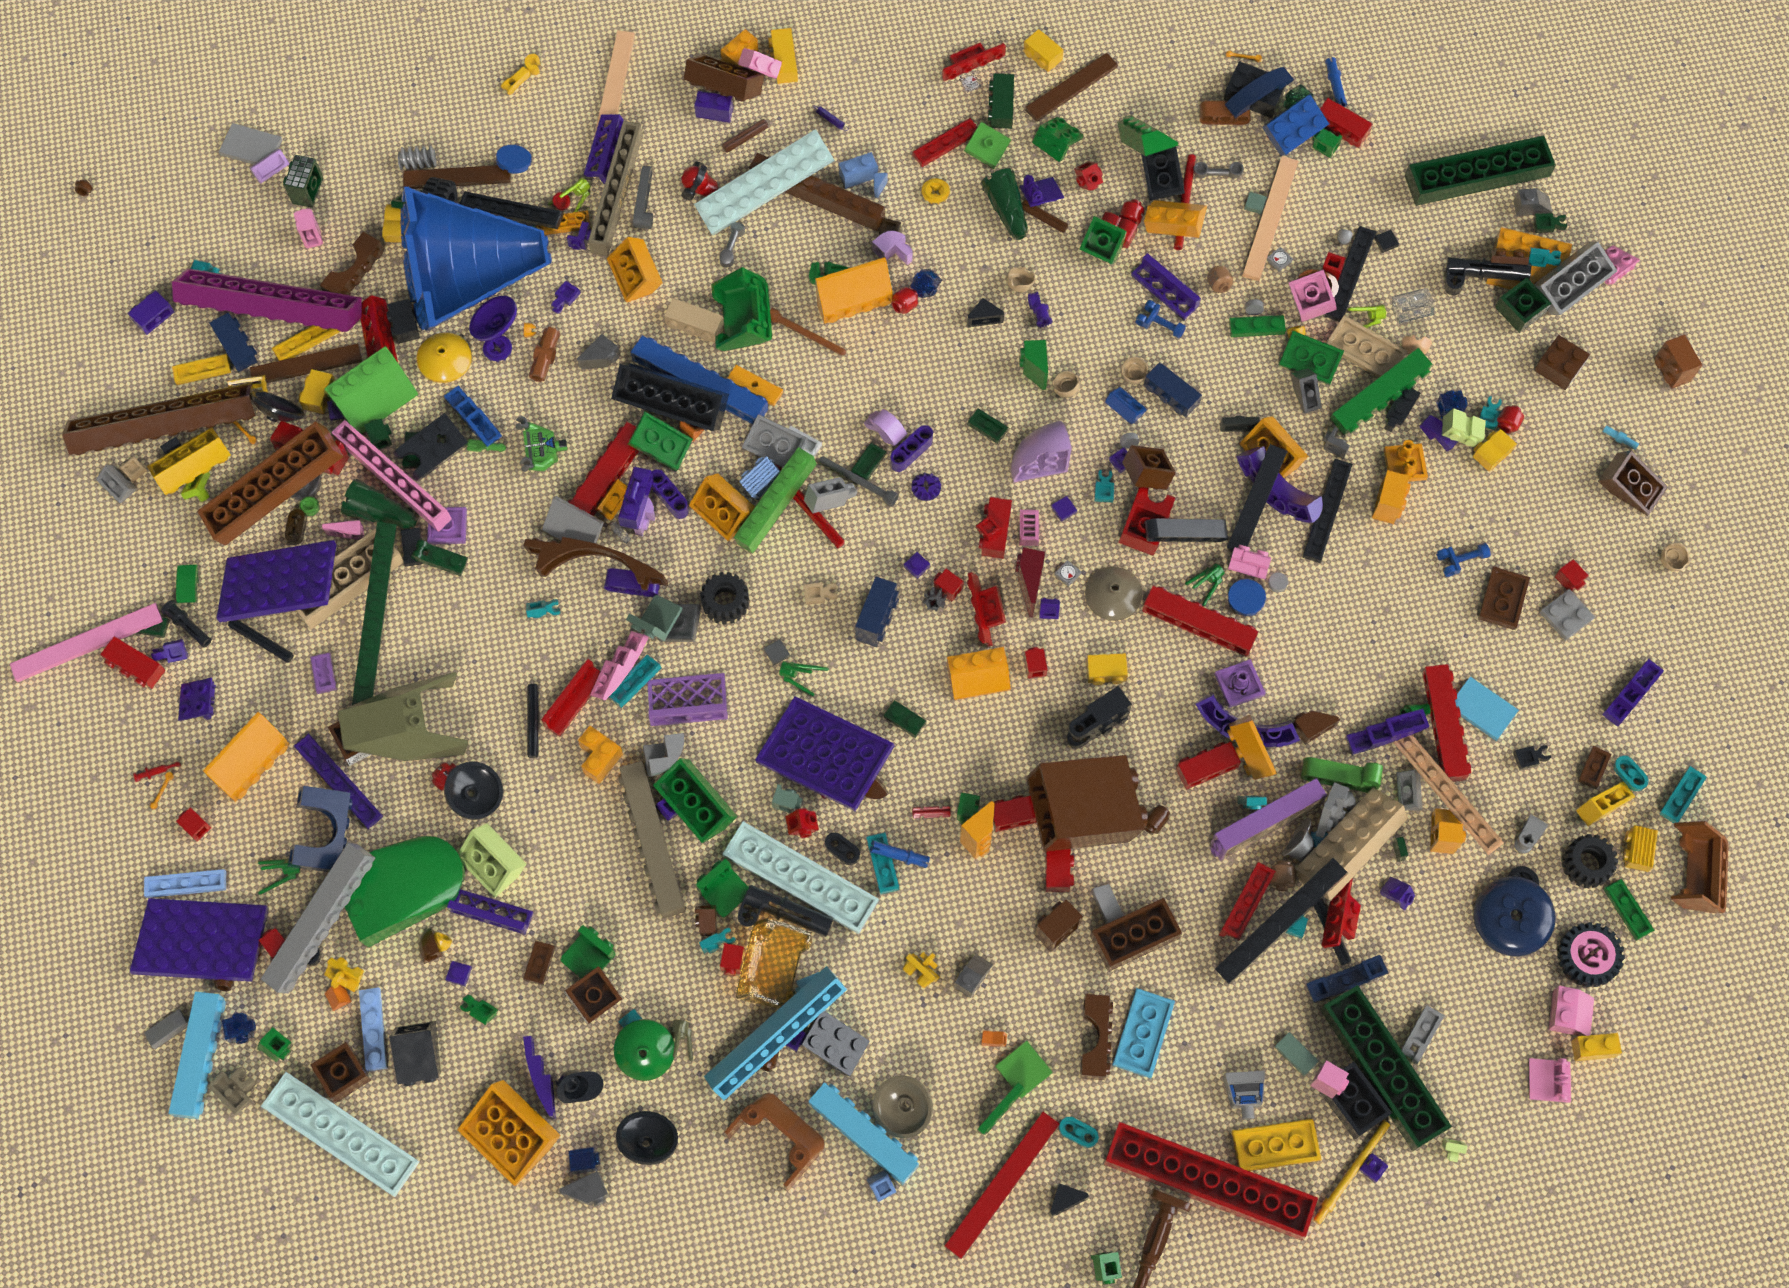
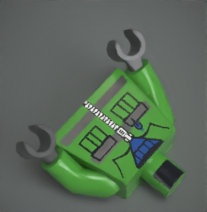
(540, 446)

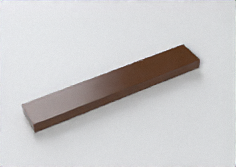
(1071, 87)
(461, 176)
(303, 364)

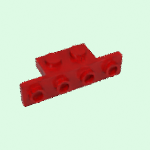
(971, 58)
(987, 608)
(1341, 918)

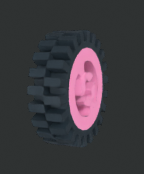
(1604, 969)

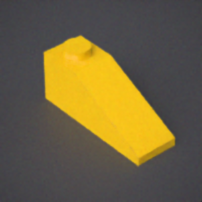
(1605, 803)

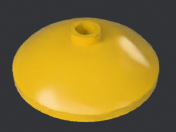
(447, 365)

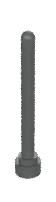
(889, 497)

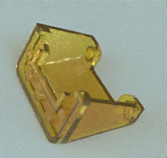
(771, 962)

